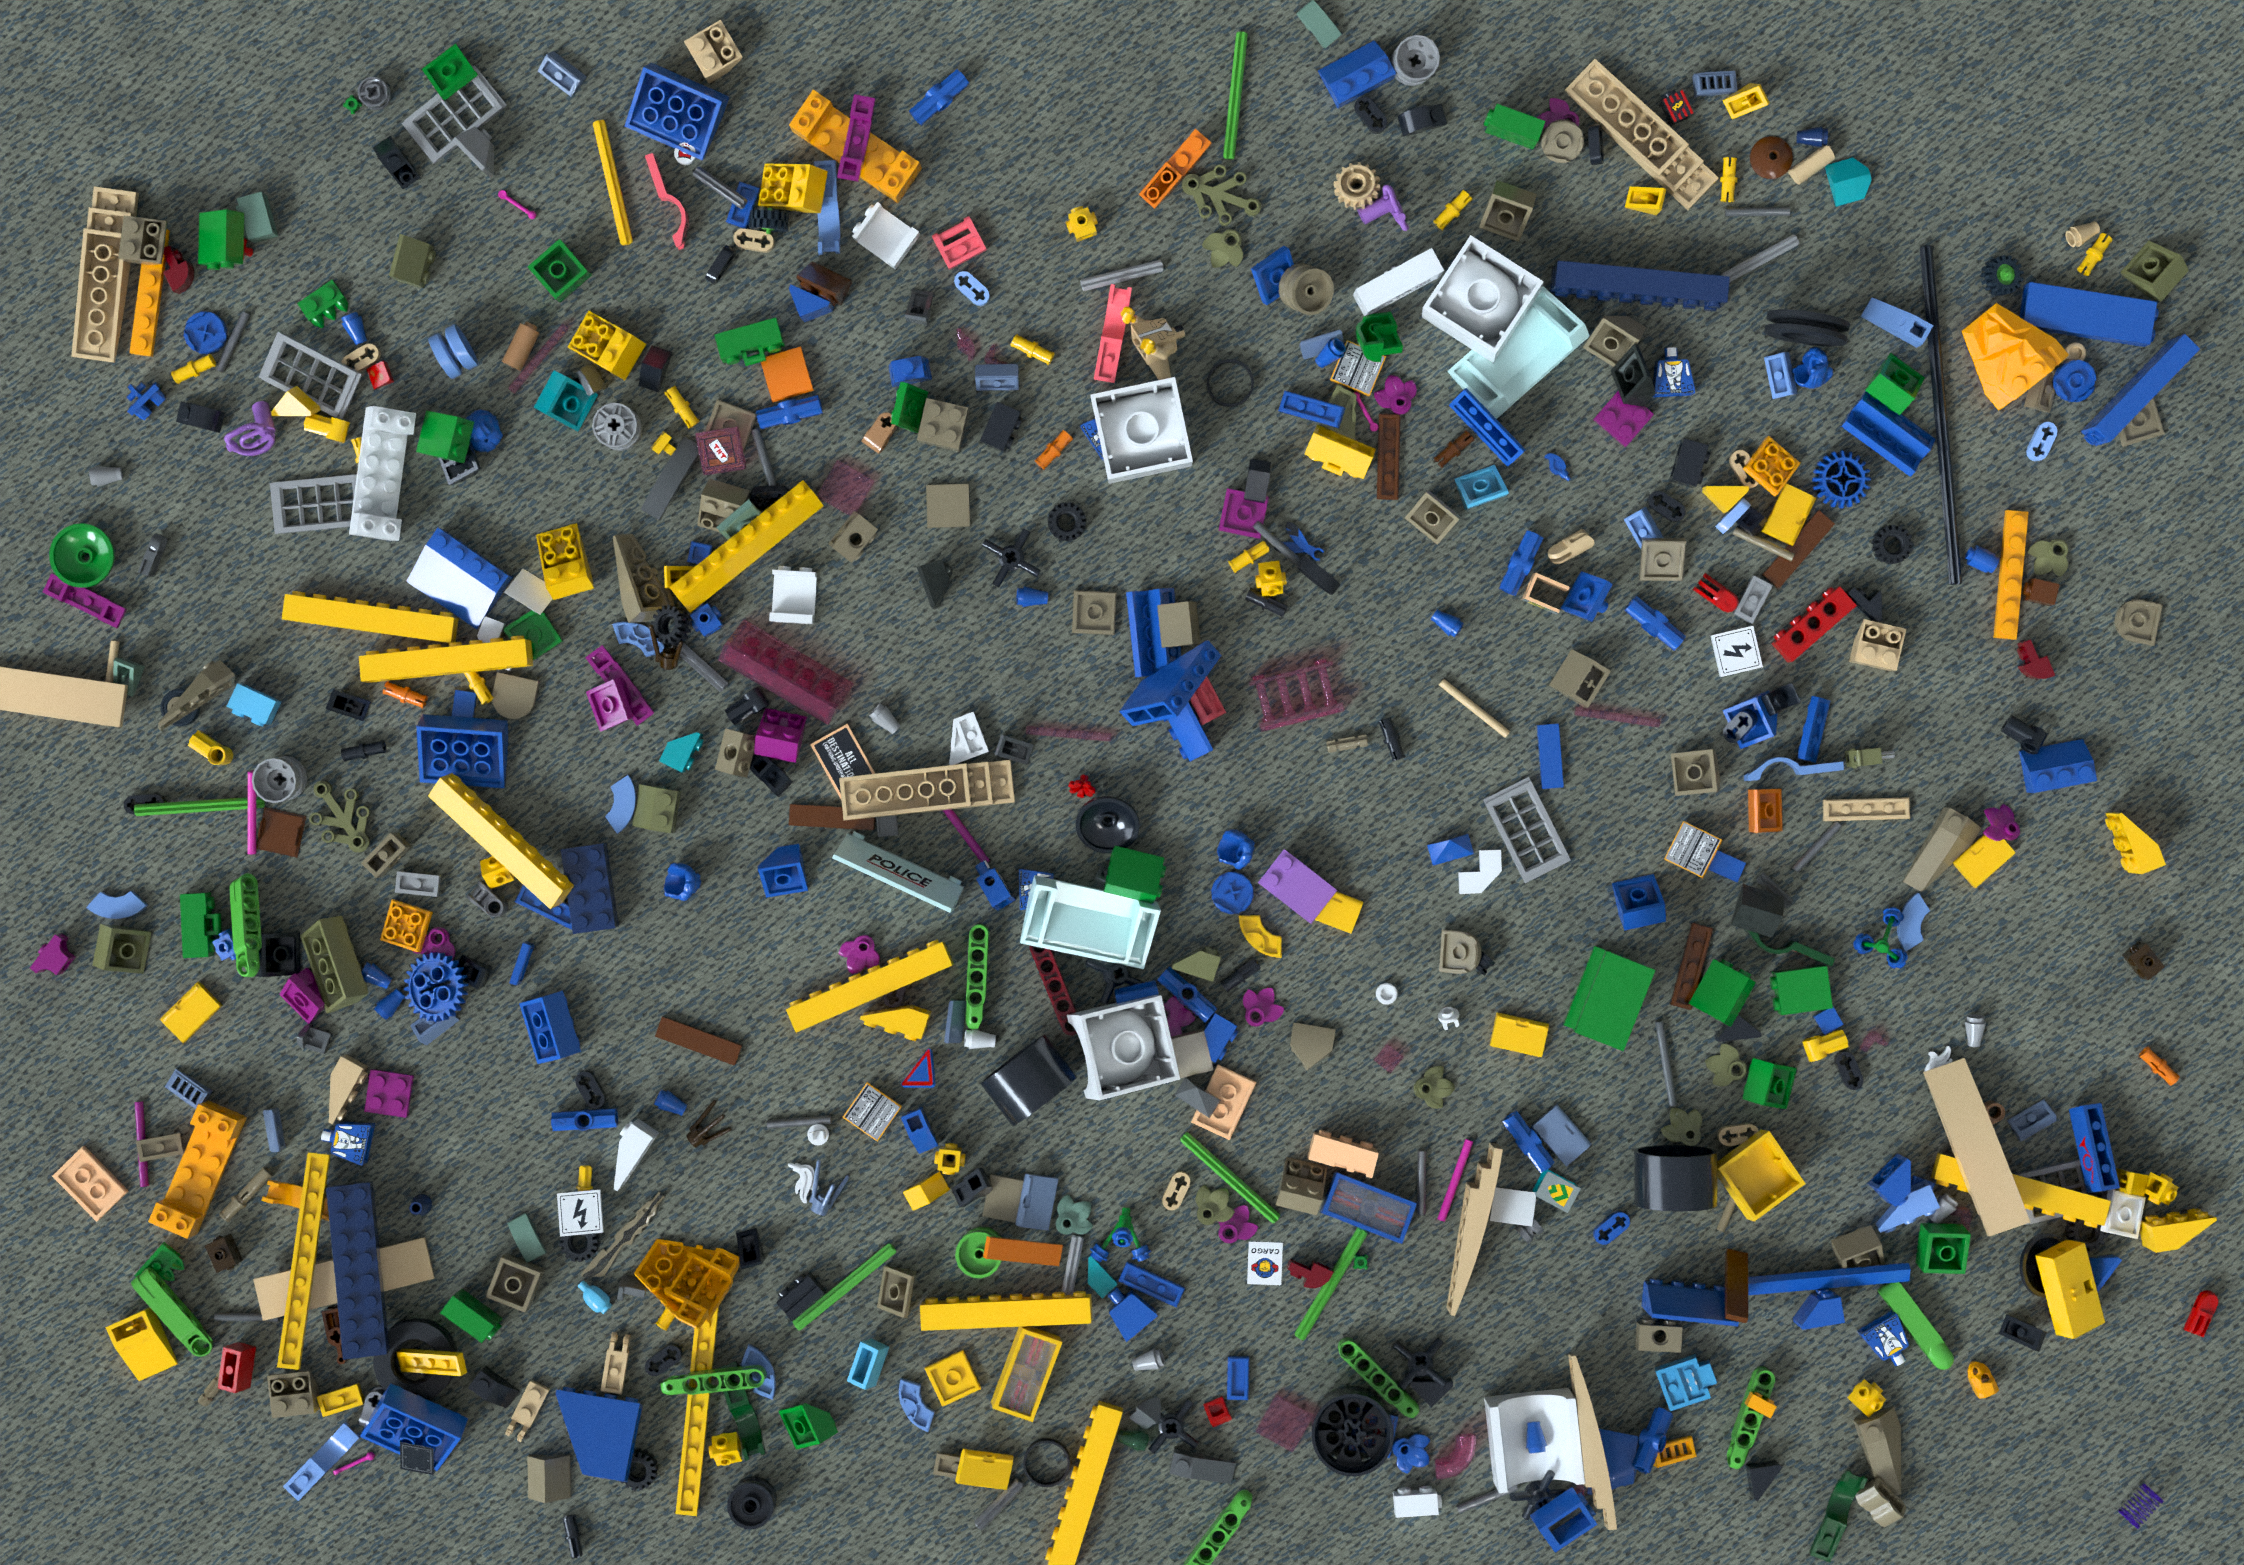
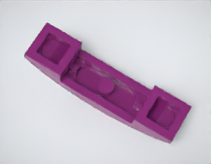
(857, 138)
(85, 600)
(609, 669)

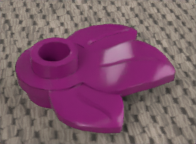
(1558, 110)
(1395, 391)
(2001, 821)
(432, 945)
(859, 957)
(1263, 1004)
(1177, 1016)
(1239, 1224)

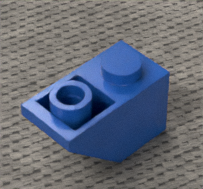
(1217, 1033)
(919, 1130)

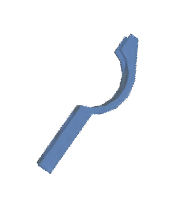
(829, 217)
(1756, 772)
(321, 1461)

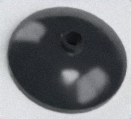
(1103, 833)
(2028, 1264)

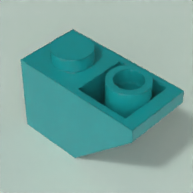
(679, 752)

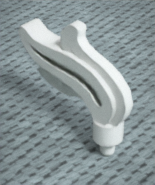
(1936, 1061)
(806, 1179)

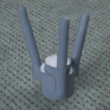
(823, 1202)

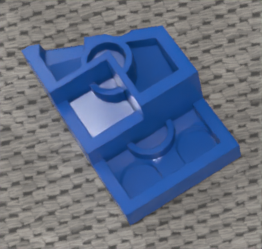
(1619, 1455)

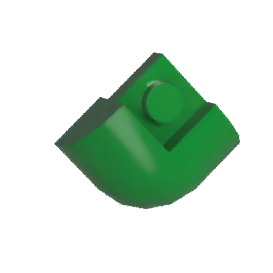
(1378, 336)

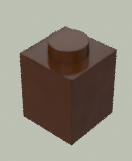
(2041, 591)

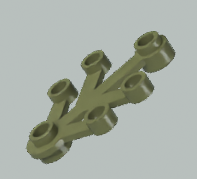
(1218, 193)
(342, 819)

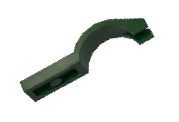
(1792, 945)
(745, 1418)
(1836, 1516)

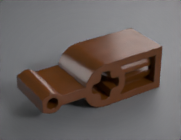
(331, 1324)

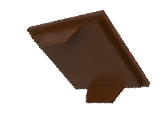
(280, 832)

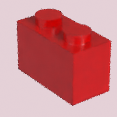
(236, 1367)

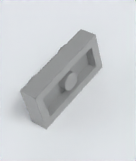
(1752, 599)
(417, 883)

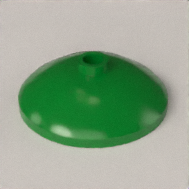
(68, 554)

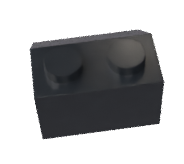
(279, 954)

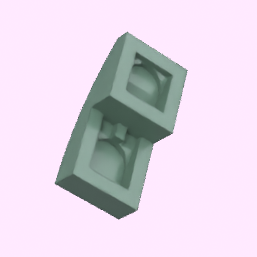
(1318, 23)
(526, 1237)

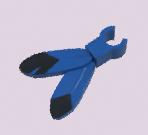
(1300, 544)

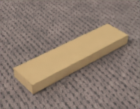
(1866, 809)

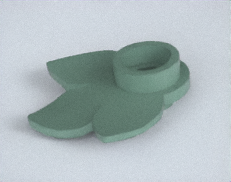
(1075, 1214)

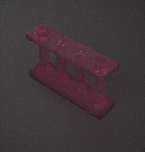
(1310, 710)

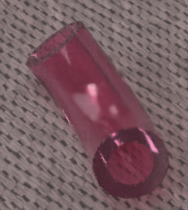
(1459, 1459)

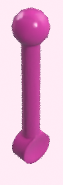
(503, 195)
(1373, 426)
(370, 1456)

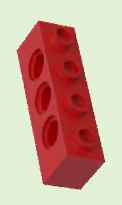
(1841, 604)

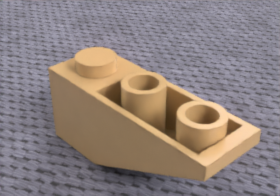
(343, 1083)

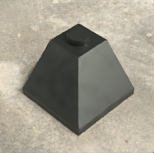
(1633, 378)
(935, 581)

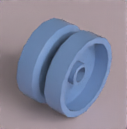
(453, 351)

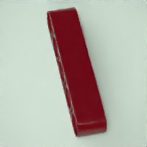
(1055, 996)

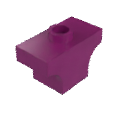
(54, 956)

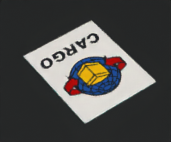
(1265, 1263)

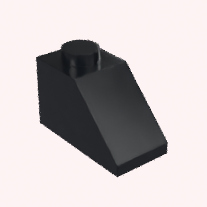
(493, 1388)

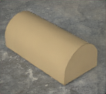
(1811, 164)

